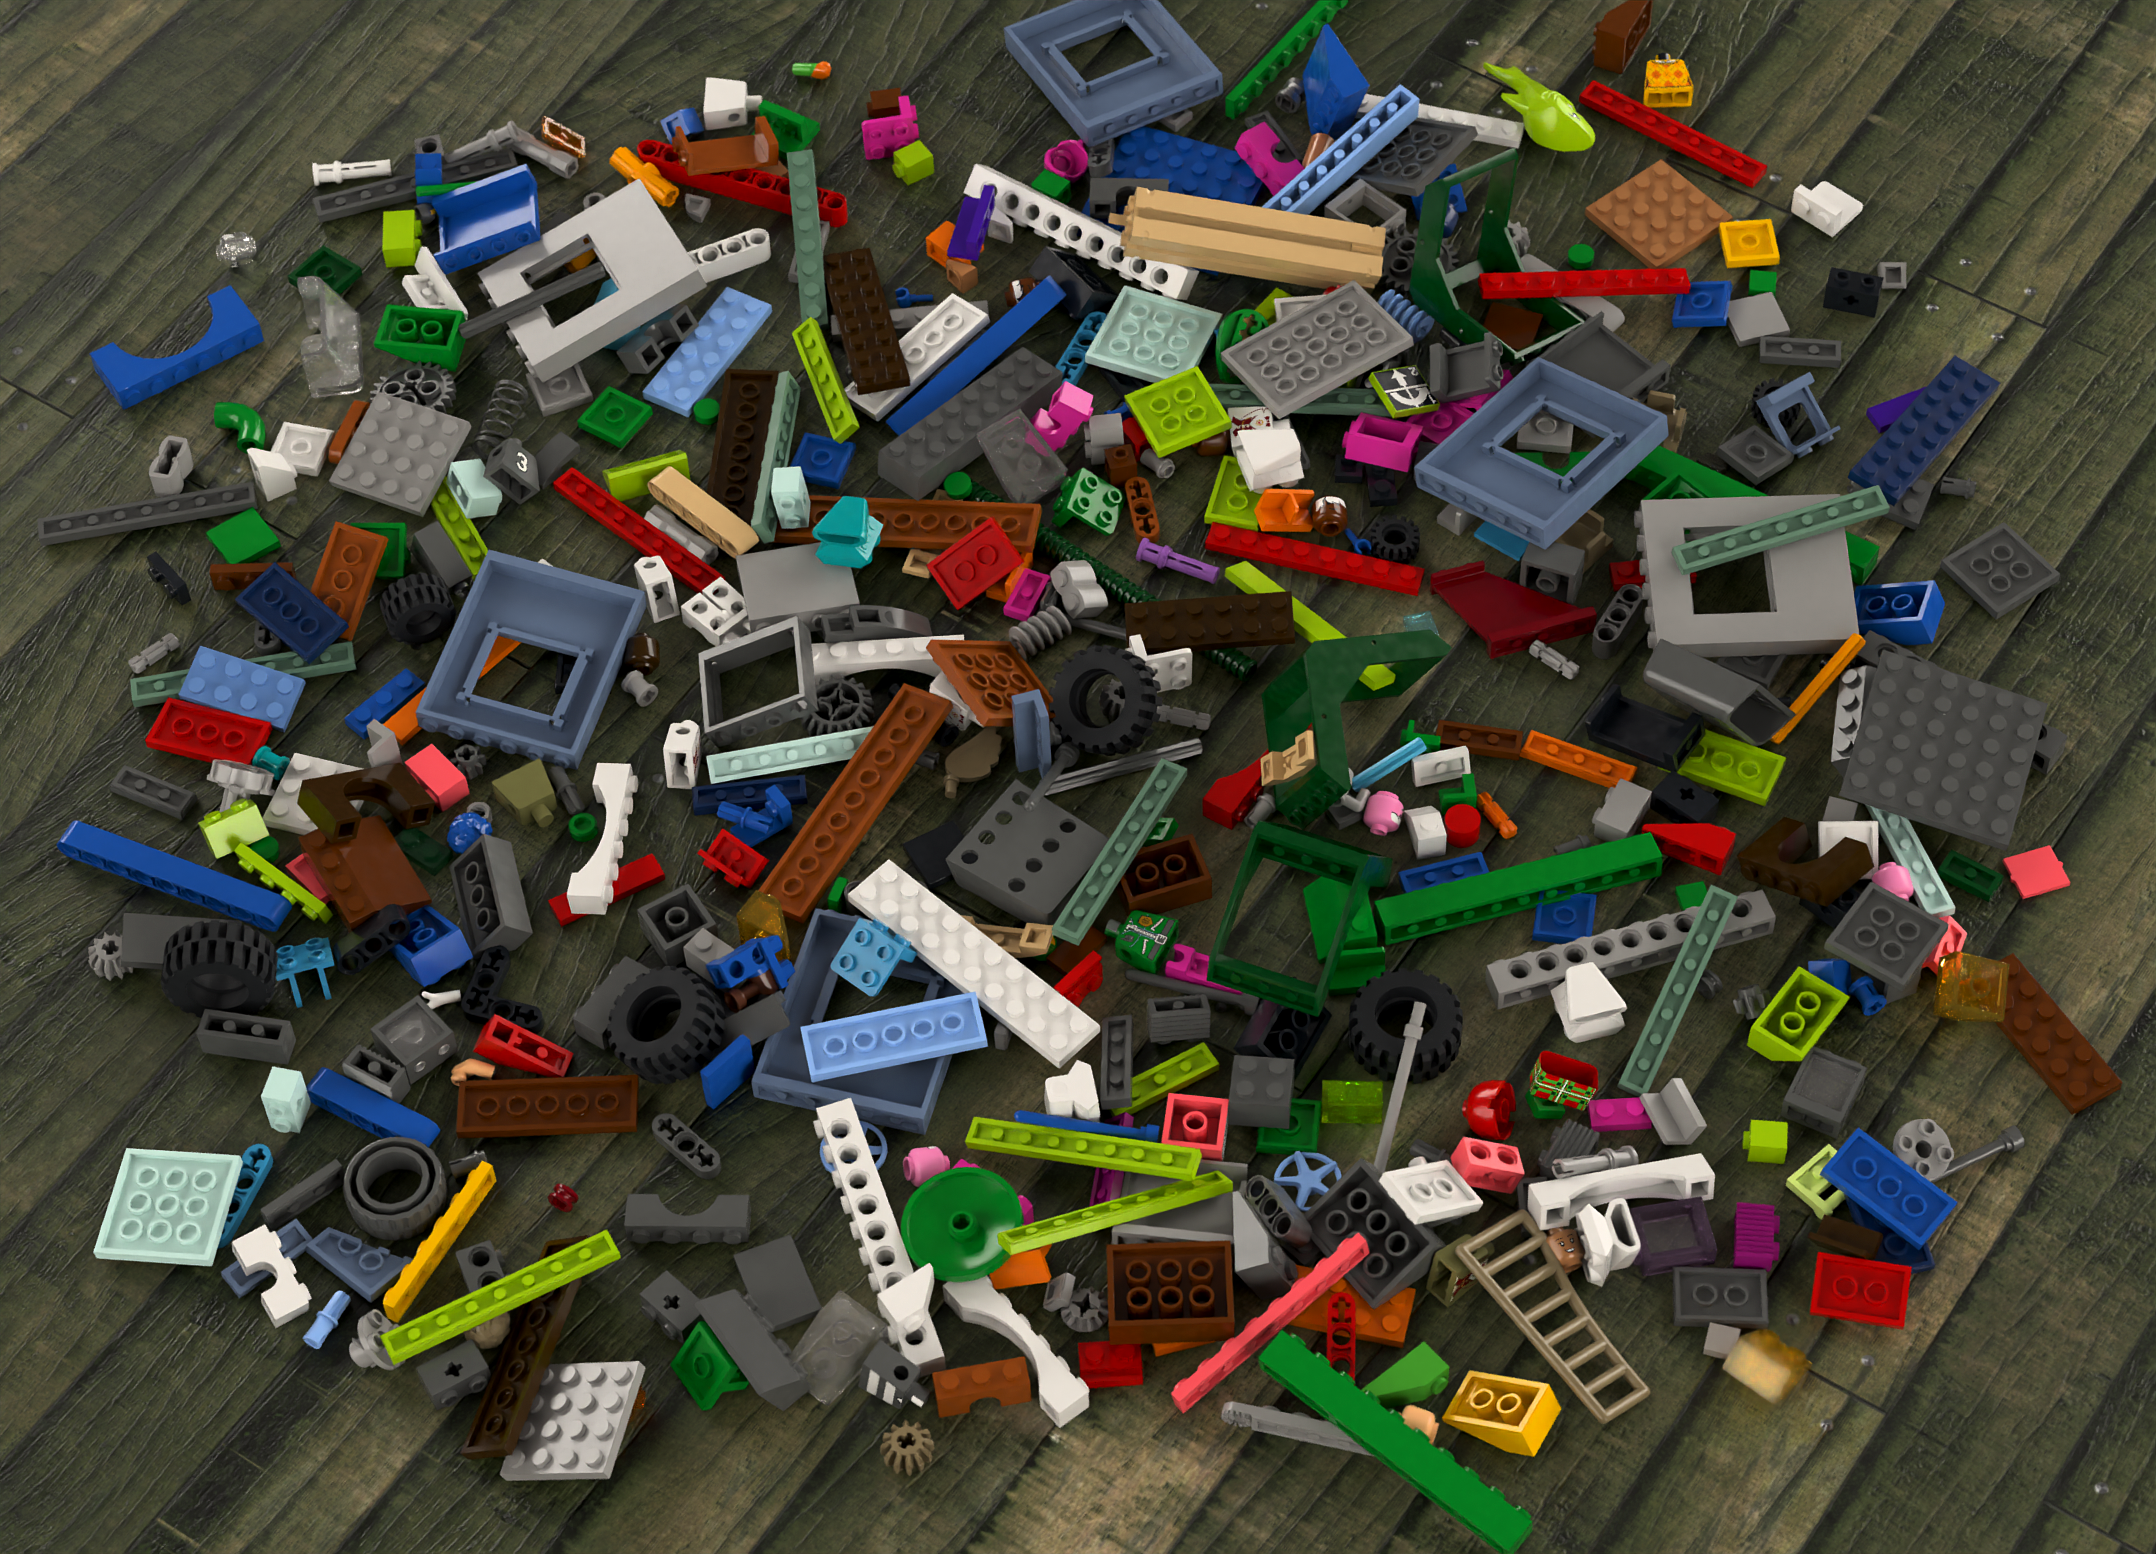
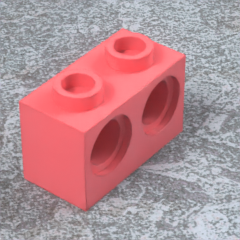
(1488, 1165)

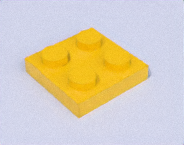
(1749, 243)

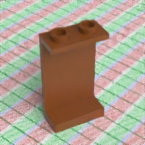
(728, 153)

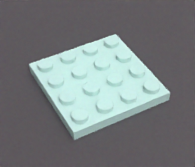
(1152, 336)
(168, 1207)

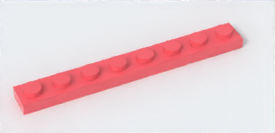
(1262, 1329)

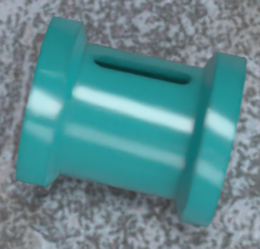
(267, 760)

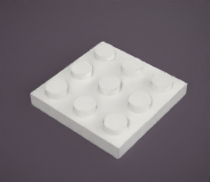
(283, 809)

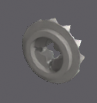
(1091, 1319)

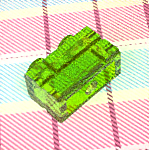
(1352, 1101)

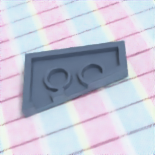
(358, 1265)

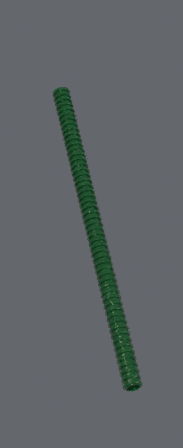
(1115, 584)

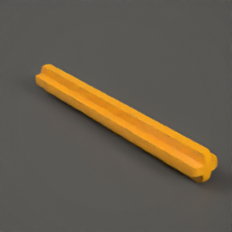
(1821, 683)

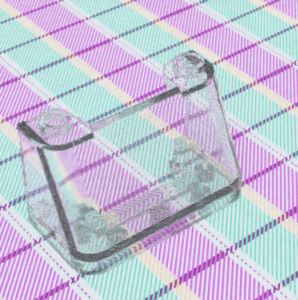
(335, 356)

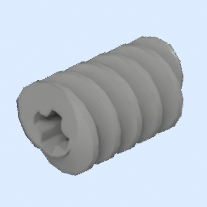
(1038, 629)

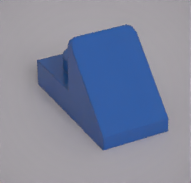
(428, 172)

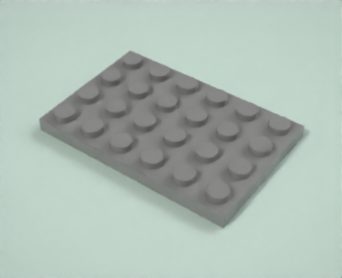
(1316, 349)

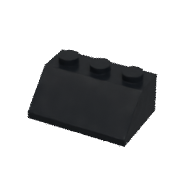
(1083, 287)
(1282, 1033)

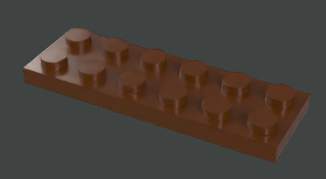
(2053, 1043)
(547, 1106)

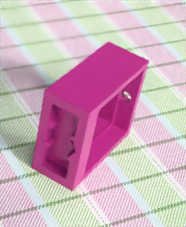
(1382, 441)

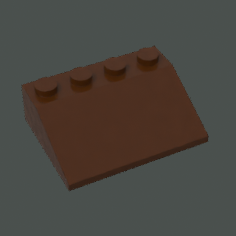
(364, 872)
(1170, 1292)

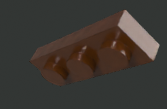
(241, 575)
(1480, 739)

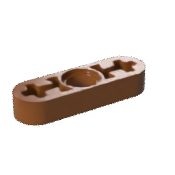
(347, 430)
(1146, 501)

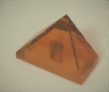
(562, 137)

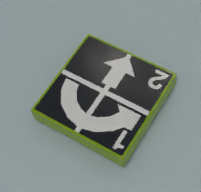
(1404, 391)

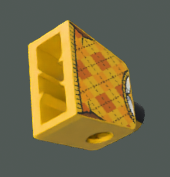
(1667, 83)

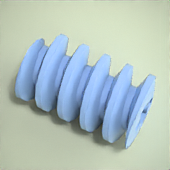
(1407, 316)

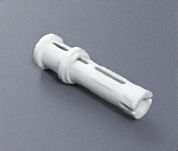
(337, 172)

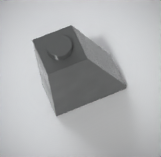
(439, 557)

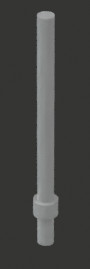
(1413, 1033)

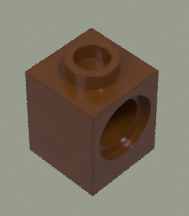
(1120, 465)

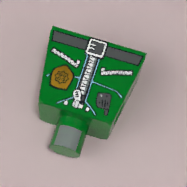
(1143, 939)

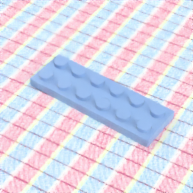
(707, 352)
(893, 1036)

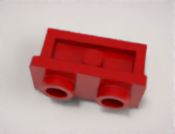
(735, 859)

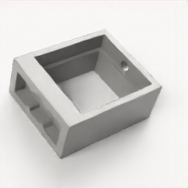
(1364, 194)

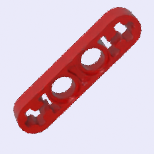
(1347, 1351)

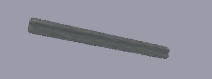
(532, 300)
(1125, 765)

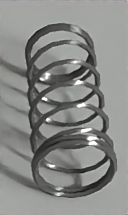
(478, 451)

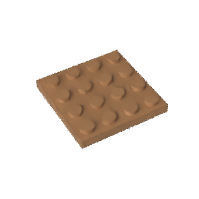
(1658, 216)

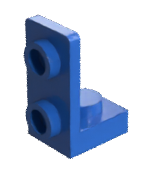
(776, 807)

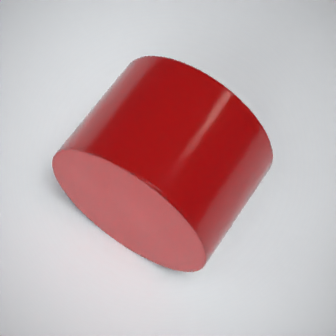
(1462, 825)

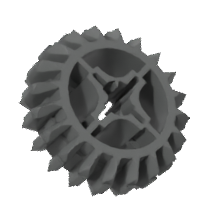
(840, 707)

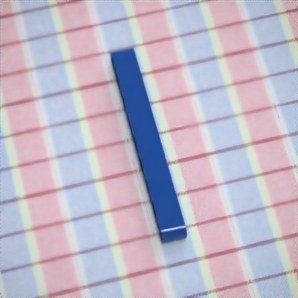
(978, 355)
(174, 876)

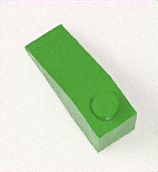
(1411, 1378)

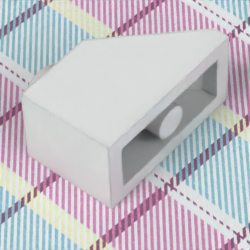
(272, 473)
(1426, 832)
(908, 1300)

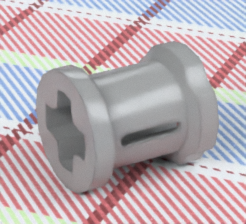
(639, 688)

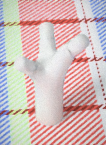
(438, 999)

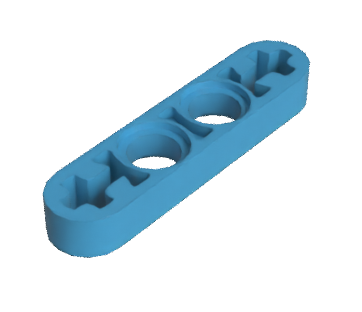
(1076, 350)
(245, 1197)

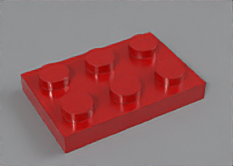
(975, 563)
(1860, 1290)

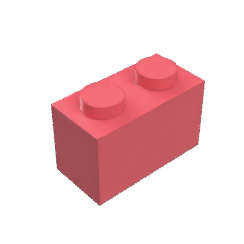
(438, 777)

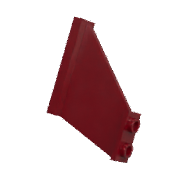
(1506, 613)

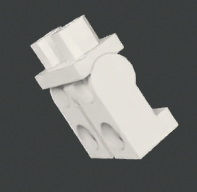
(718, 616)

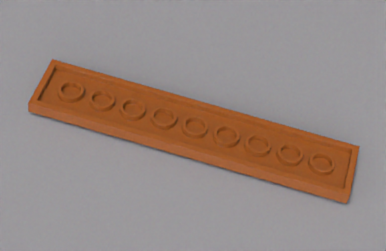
(928, 522)
(855, 800)

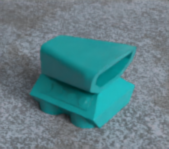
(847, 534)

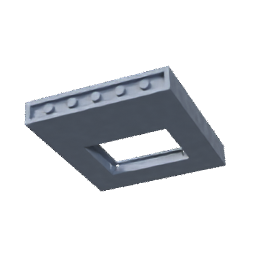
(1126, 96)
(1524, 494)
(544, 610)
(887, 1096)

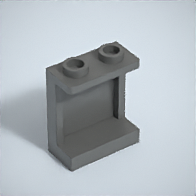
(1465, 370)

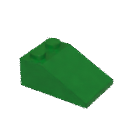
(422, 335)

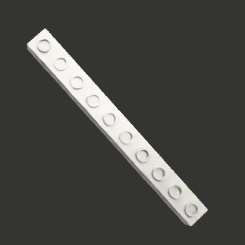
(1179, 279)
(842, 1119)

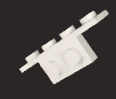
(431, 287)

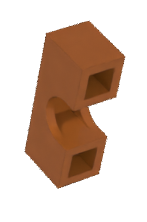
(962, 1386)

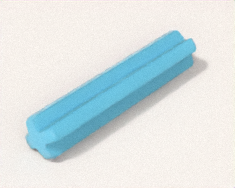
(1388, 764)

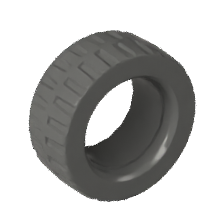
(403, 1218)

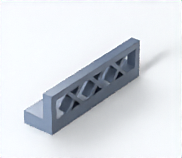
(1031, 732)

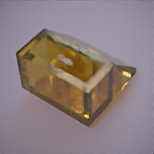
(1767, 1364)

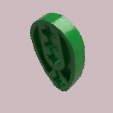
(1229, 336)

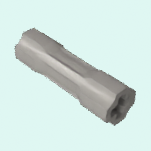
(556, 160)
(695, 543)

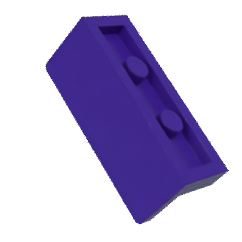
(972, 225)

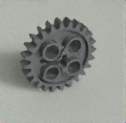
(1399, 259)
(426, 384)

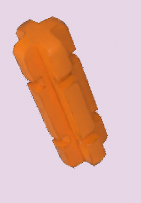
(1496, 815)

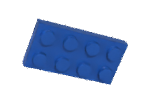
(1888, 1188)

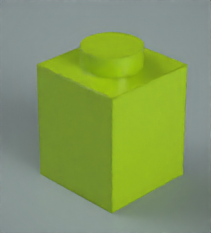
(913, 162)
(1766, 1141)

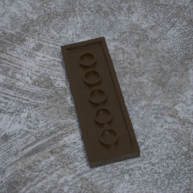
(1212, 622)

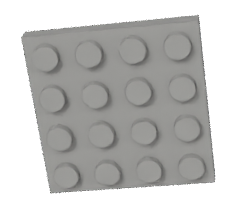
(400, 453)
(575, 1422)

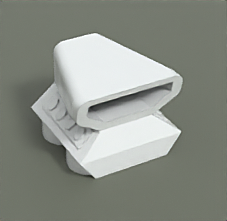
(1269, 458)
(1588, 1004)
(1073, 1094)
(1607, 1240)

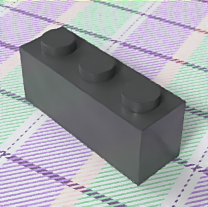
(593, 1017)
(246, 1036)

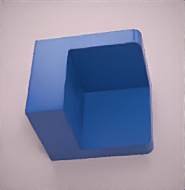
(686, 119)
(1832, 971)

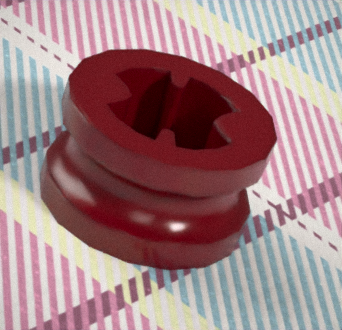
(563, 1198)

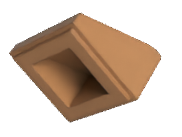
(961, 275)

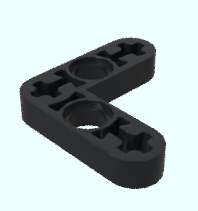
(488, 996)

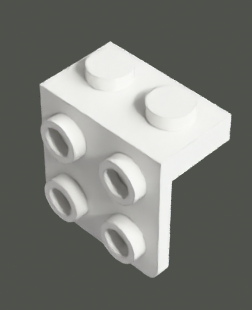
(1825, 207)
(1171, 668)

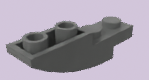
(873, 623)

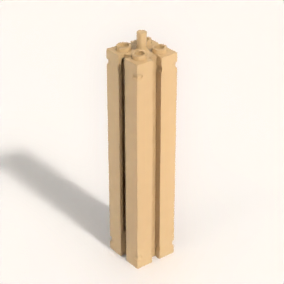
(1250, 240)

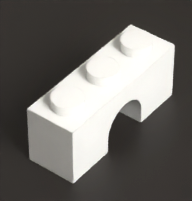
(261, 1251)

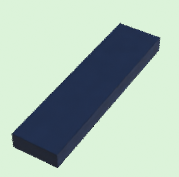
(747, 793)

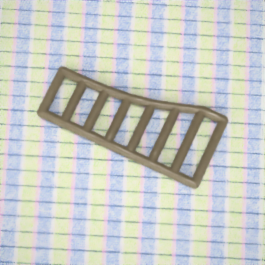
(1567, 1294)

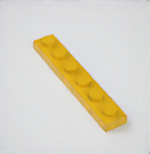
(439, 1242)

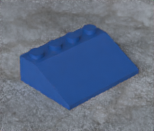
(1332, 86)

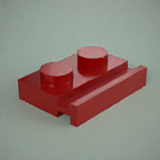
(1082, 979)
(1110, 1364)

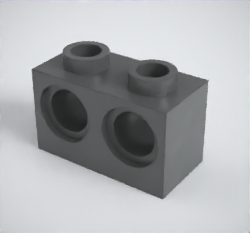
(479, 1277)

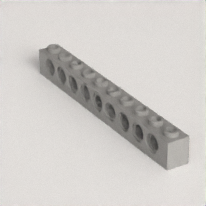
(1506, 990)

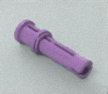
(1165, 557)

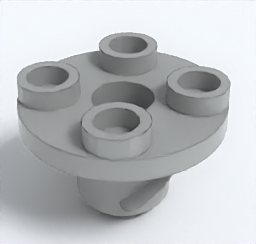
(1923, 1147)
(368, 1348)

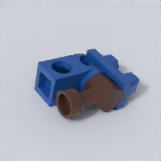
(755, 962)

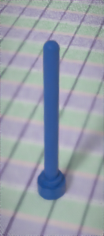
(1147, 1133)

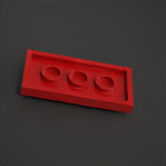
(207, 733)

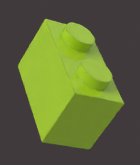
(401, 238)
(231, 827)

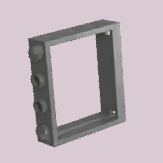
(743, 651)

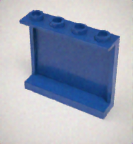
(487, 218)

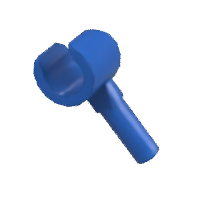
(904, 298)
(1358, 543)

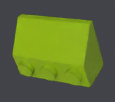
(1796, 1017)

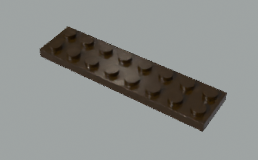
(864, 322)
(741, 439)
(521, 1367)

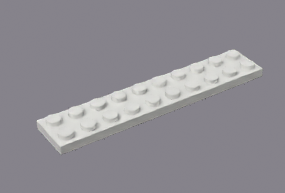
(975, 964)

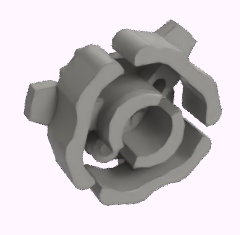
(240, 781)

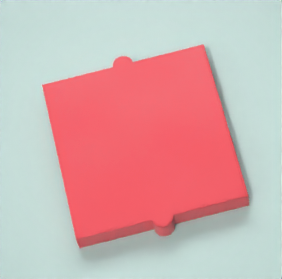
(2036, 872)

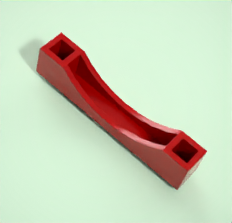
(1233, 795)

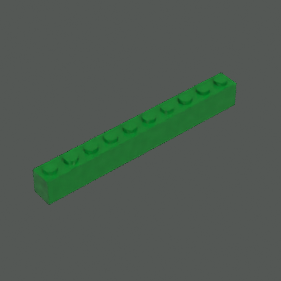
(1663, 462)
(1517, 888)
(1396, 1444)

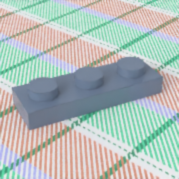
(293, 1241)

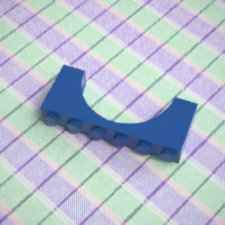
(138, 378)

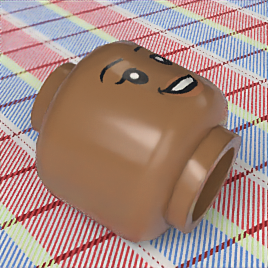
(1566, 1247)

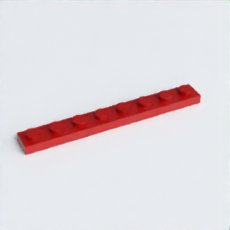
(1673, 134)
(1584, 283)
(635, 530)
(1315, 558)

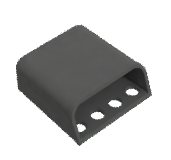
(1716, 694)
(1033, 859)

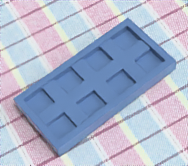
(242, 688)

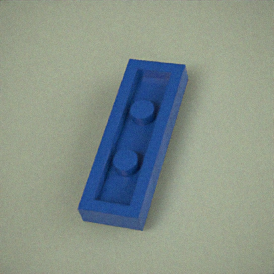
(385, 702)
(1442, 872)

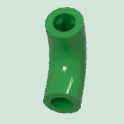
(243, 419)

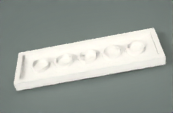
(925, 351)

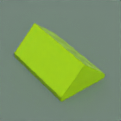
(631, 479)

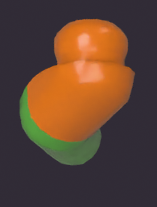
(814, 70)

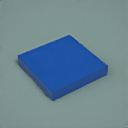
(1704, 305)
(823, 459)
(1564, 920)
(727, 1071)

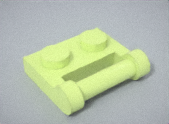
(1809, 1184)

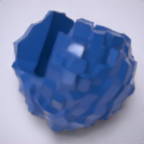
(466, 830)

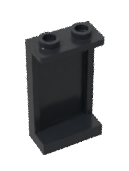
(1644, 730)

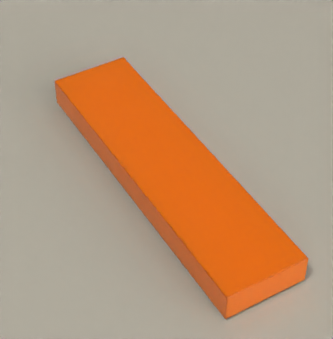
(1576, 760)

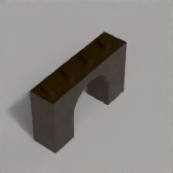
(391, 786)
(1818, 881)

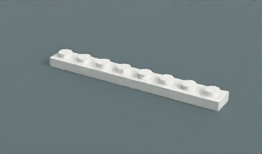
(1488, 128)

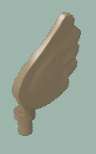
(972, 760)

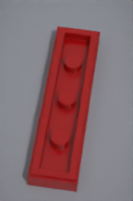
(630, 880)

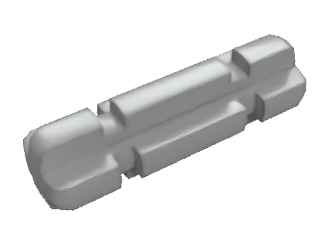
(154, 653)
(1554, 659)
(1184, 717)

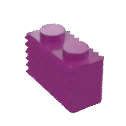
(1755, 1236)

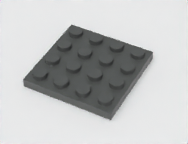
(1415, 156)

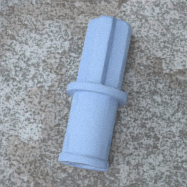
(327, 1319)

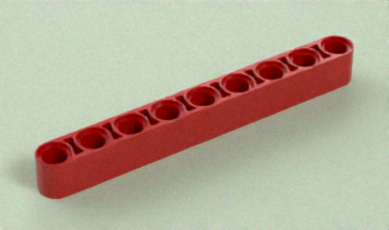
(744, 184)

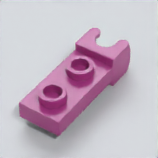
(1192, 968)

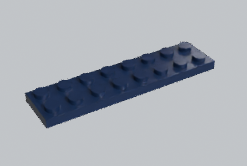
(1924, 429)

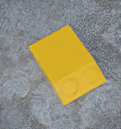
(1504, 1411)

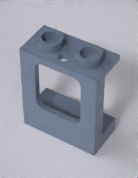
(1785, 397)

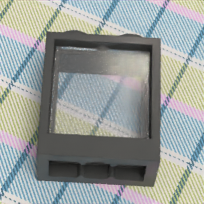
(1823, 1091)

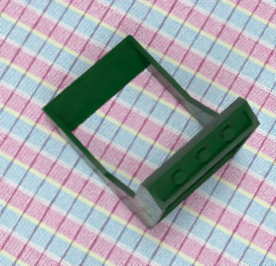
(1433, 287)
(1315, 687)
(1314, 855)

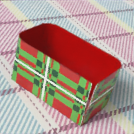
(1563, 1080)

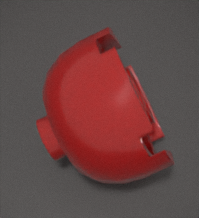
(1490, 1108)

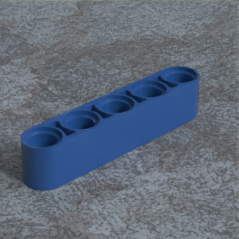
(368, 1108)

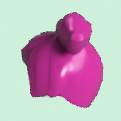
(1067, 160)

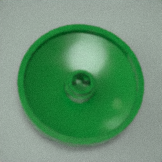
(956, 1223)

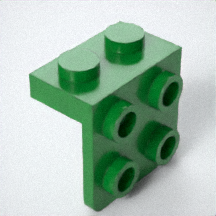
(1089, 501)

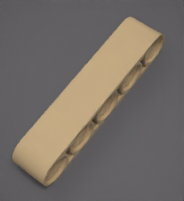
(702, 512)

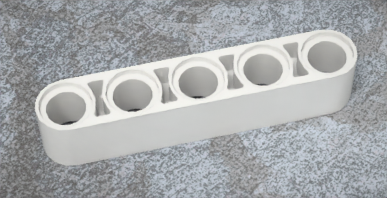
(732, 254)

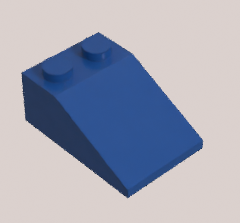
(1900, 611)
(431, 947)

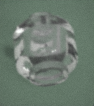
(236, 249)

